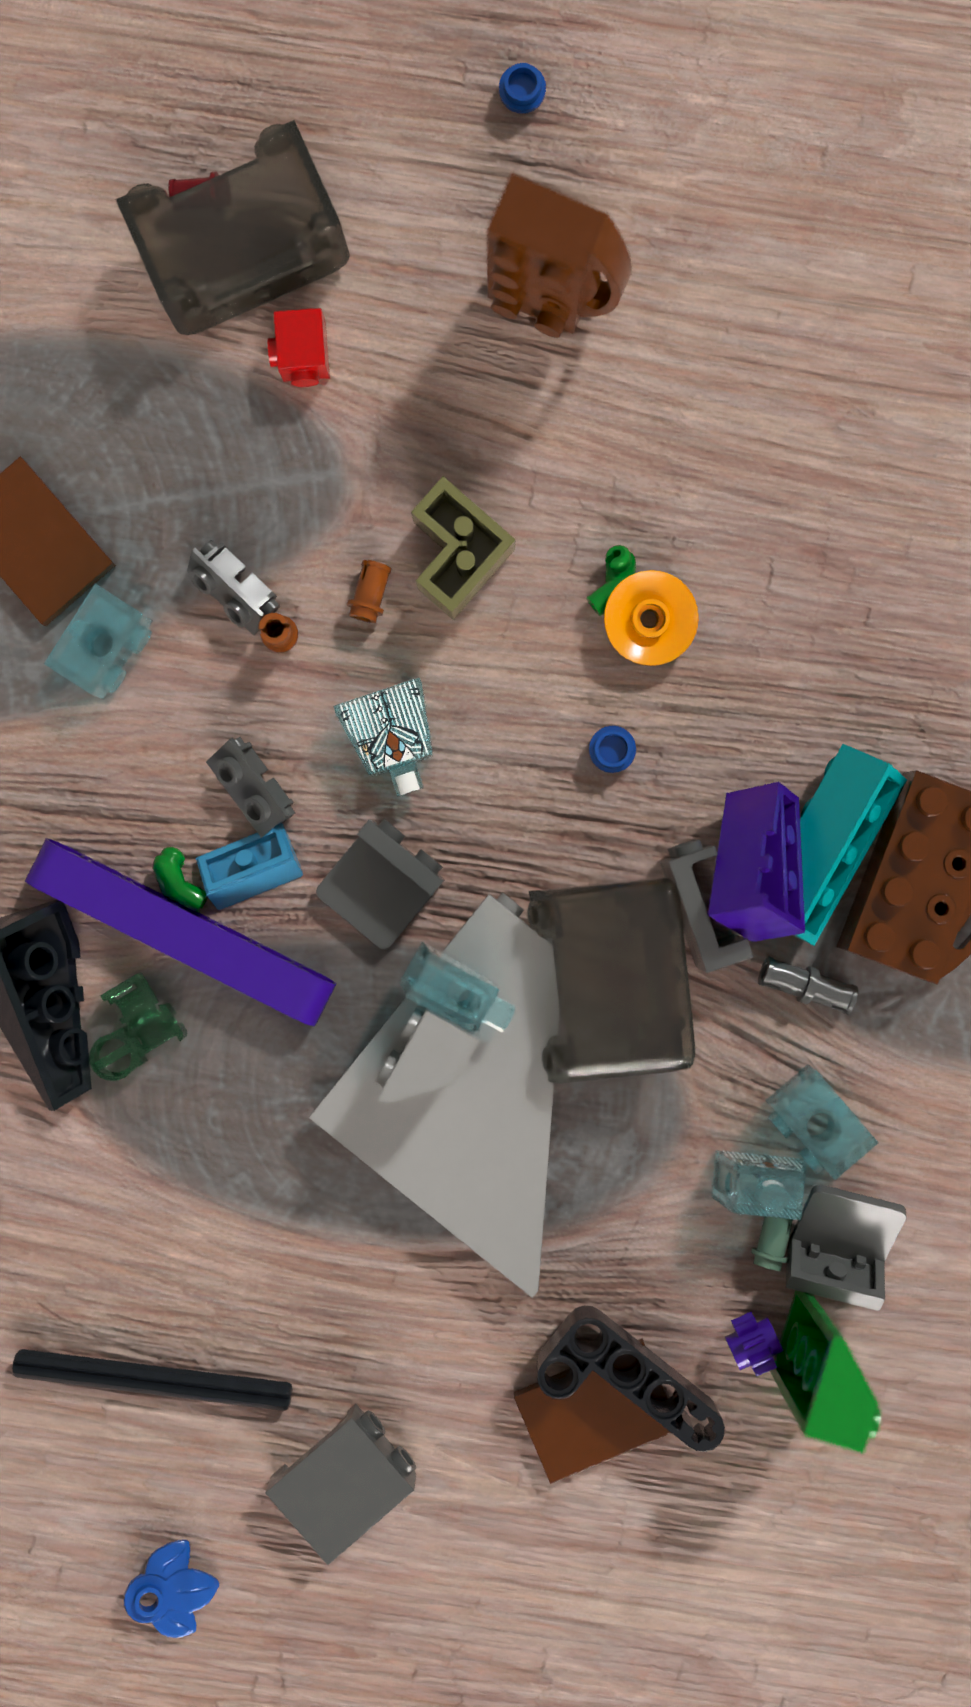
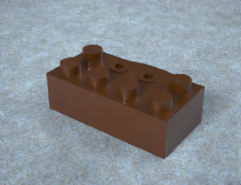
(550, 256)
(908, 875)

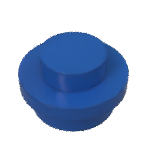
(522, 88)
(612, 749)

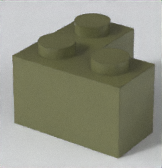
(470, 542)

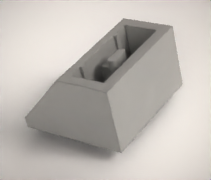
(431, 1059)

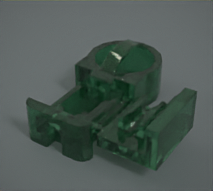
(141, 1021)

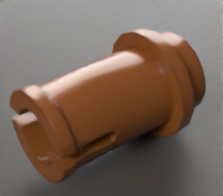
(369, 592)
(286, 640)

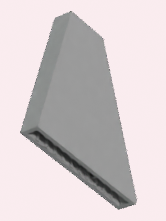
(478, 1146)

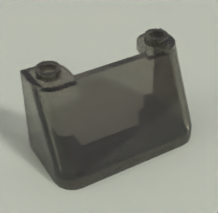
(238, 234)
(616, 979)

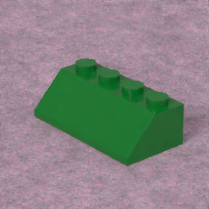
(824, 1379)

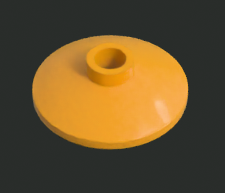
(674, 611)

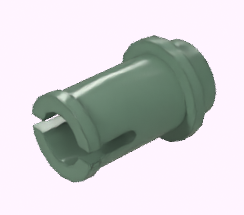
(772, 1243)

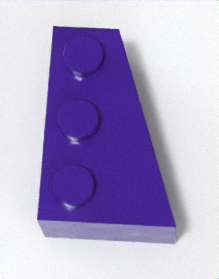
(760, 864)

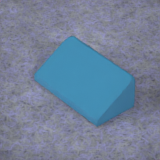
(248, 867)

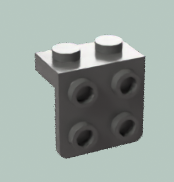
(380, 883)
(843, 1246)

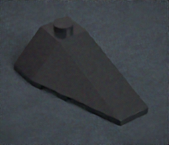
(43, 1001)

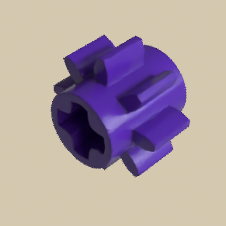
(754, 1344)

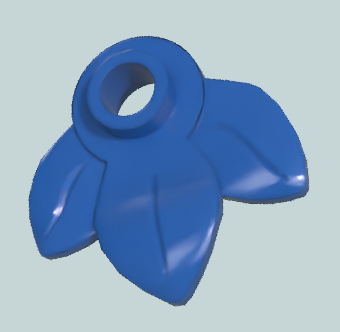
(177, 1590)

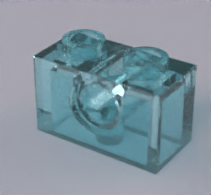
(74, 652)
(845, 1136)

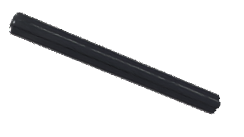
(152, 1380)

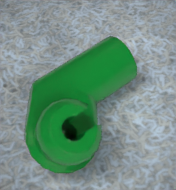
(619, 565)
(172, 882)

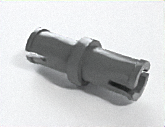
(808, 985)

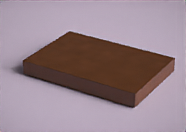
(43, 546)
(588, 1425)

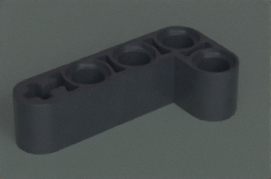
(635, 1383)

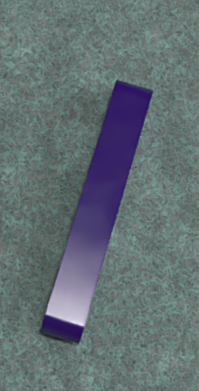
(180, 932)

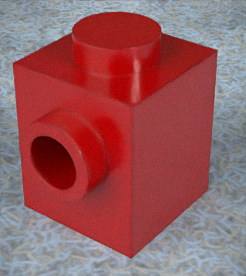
(300, 346)

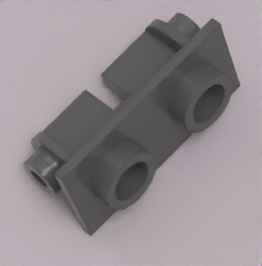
(214, 573)
(240, 774)

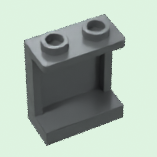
(705, 949)
(343, 1484)

